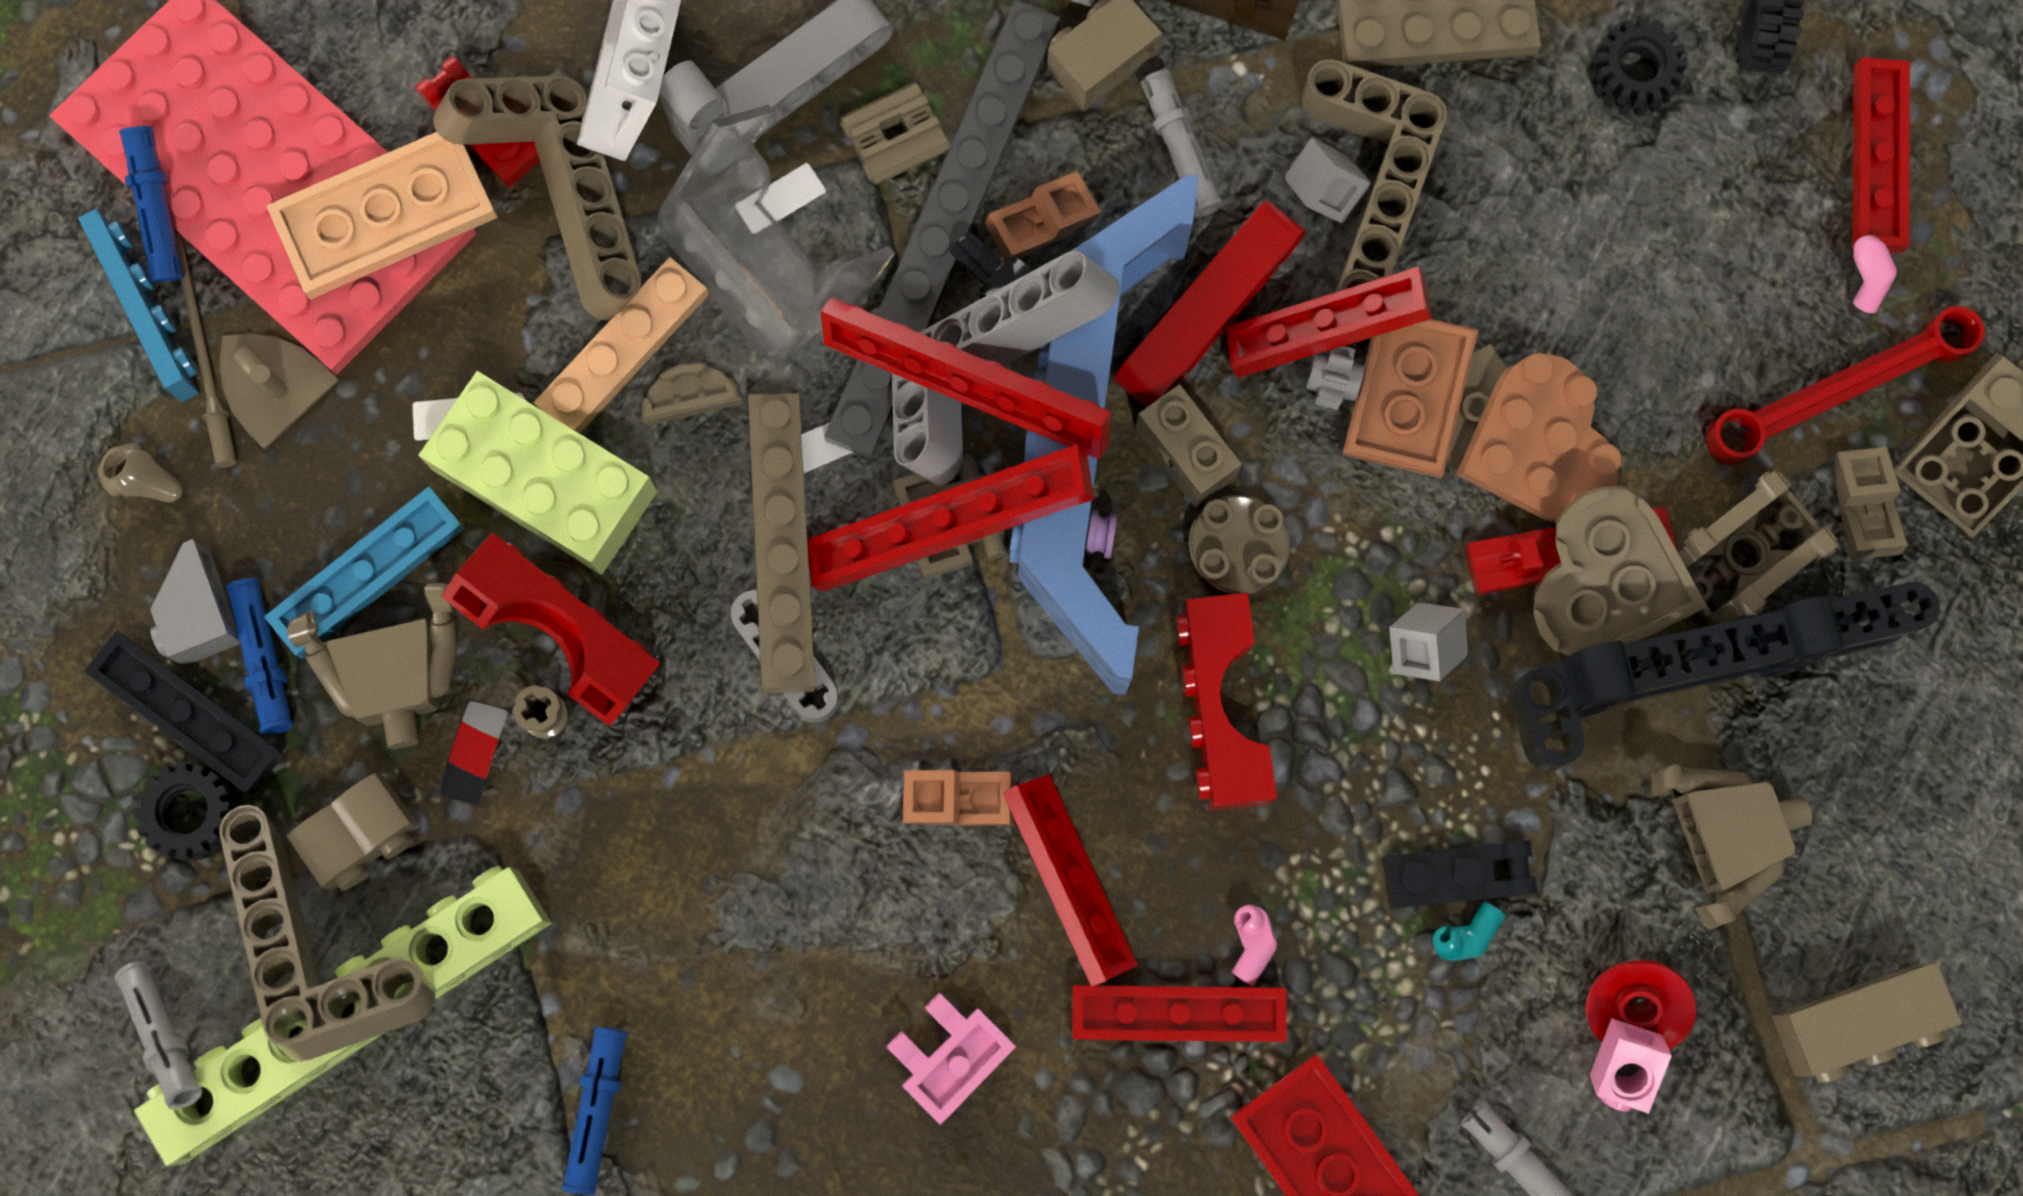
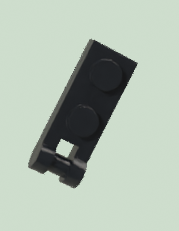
(1458, 875)

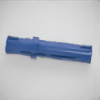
(152, 208)
(264, 676)
(594, 1110)

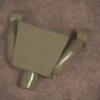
(386, 671)
(1733, 832)

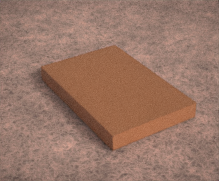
(1411, 397)

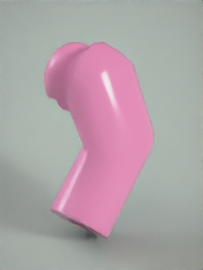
(1876, 271)

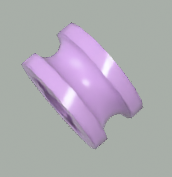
(1101, 534)

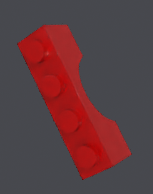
(506, 587)
(1234, 767)

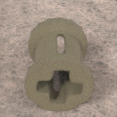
(525, 712)

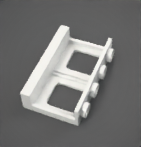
(628, 74)

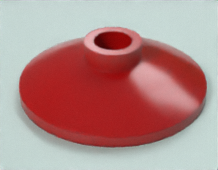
(1667, 1010)

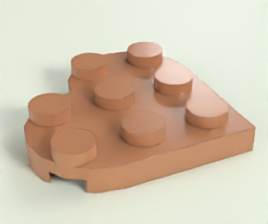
(1539, 438)

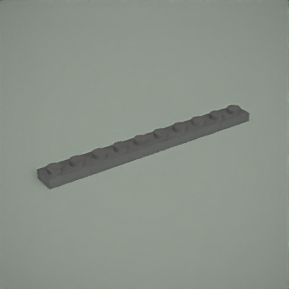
(948, 215)

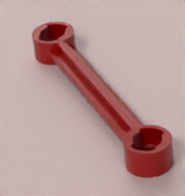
(1846, 384)

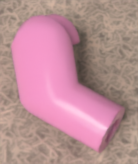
(1258, 943)

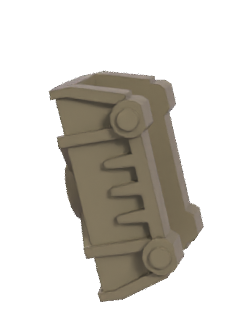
(1771, 566)

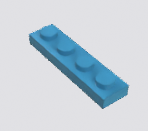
(149, 321)
(369, 567)

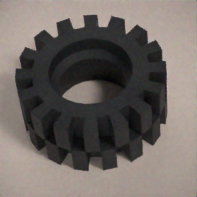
(1768, 35)
(1656, 49)

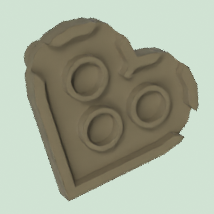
(1614, 575)

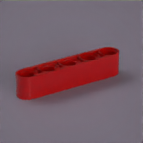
(1210, 304)

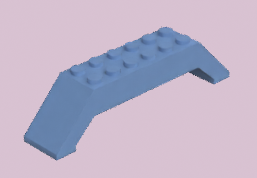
(1079, 364)

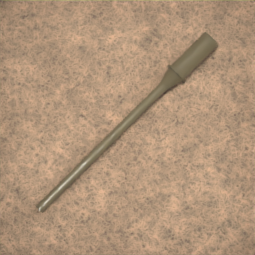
(215, 415)

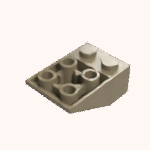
(1974, 450)

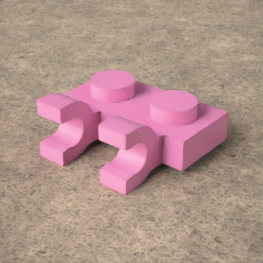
(957, 1064)

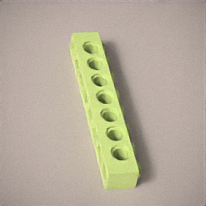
(185, 1133)

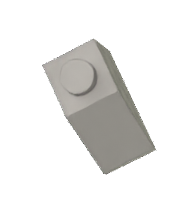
(193, 609)

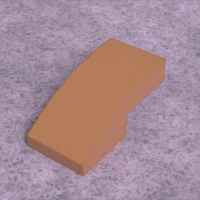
(1043, 218)
(957, 798)

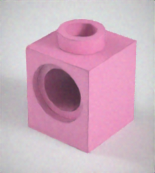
(1626, 1045)

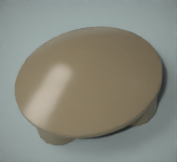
(1239, 544)

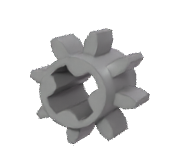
(1335, 377)

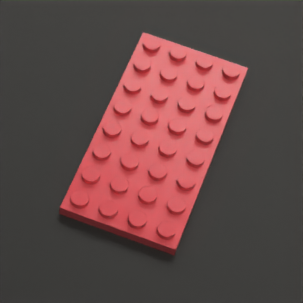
(234, 137)

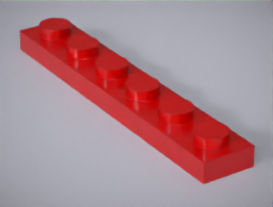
(966, 377)
(951, 518)

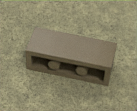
(1867, 1022)

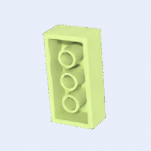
(539, 472)

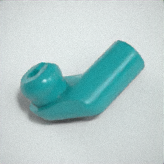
(1469, 940)

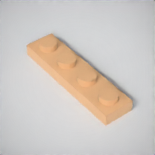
(622, 346)

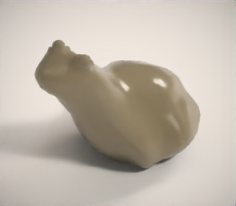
(134, 472)

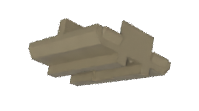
(889, 158)

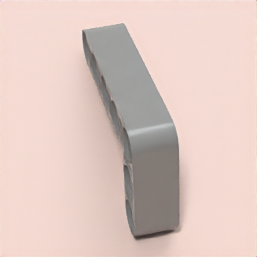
(781, 76)
(997, 330)

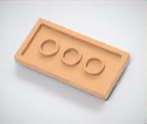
(380, 213)

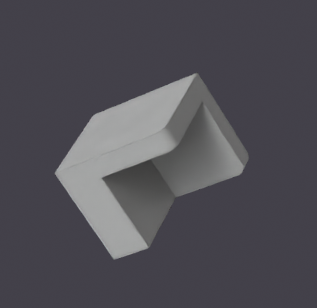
(1327, 180)
(1428, 641)

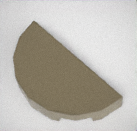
(686, 392)

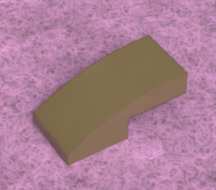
(1866, 503)

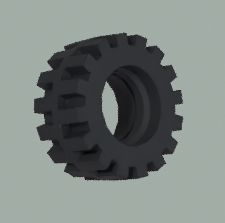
(157, 804)

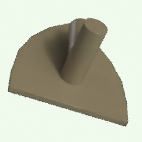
(270, 383)

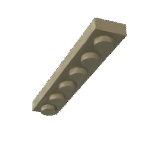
(780, 544)

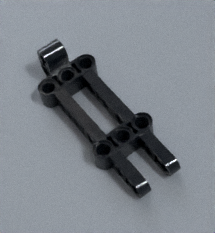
(1718, 653)

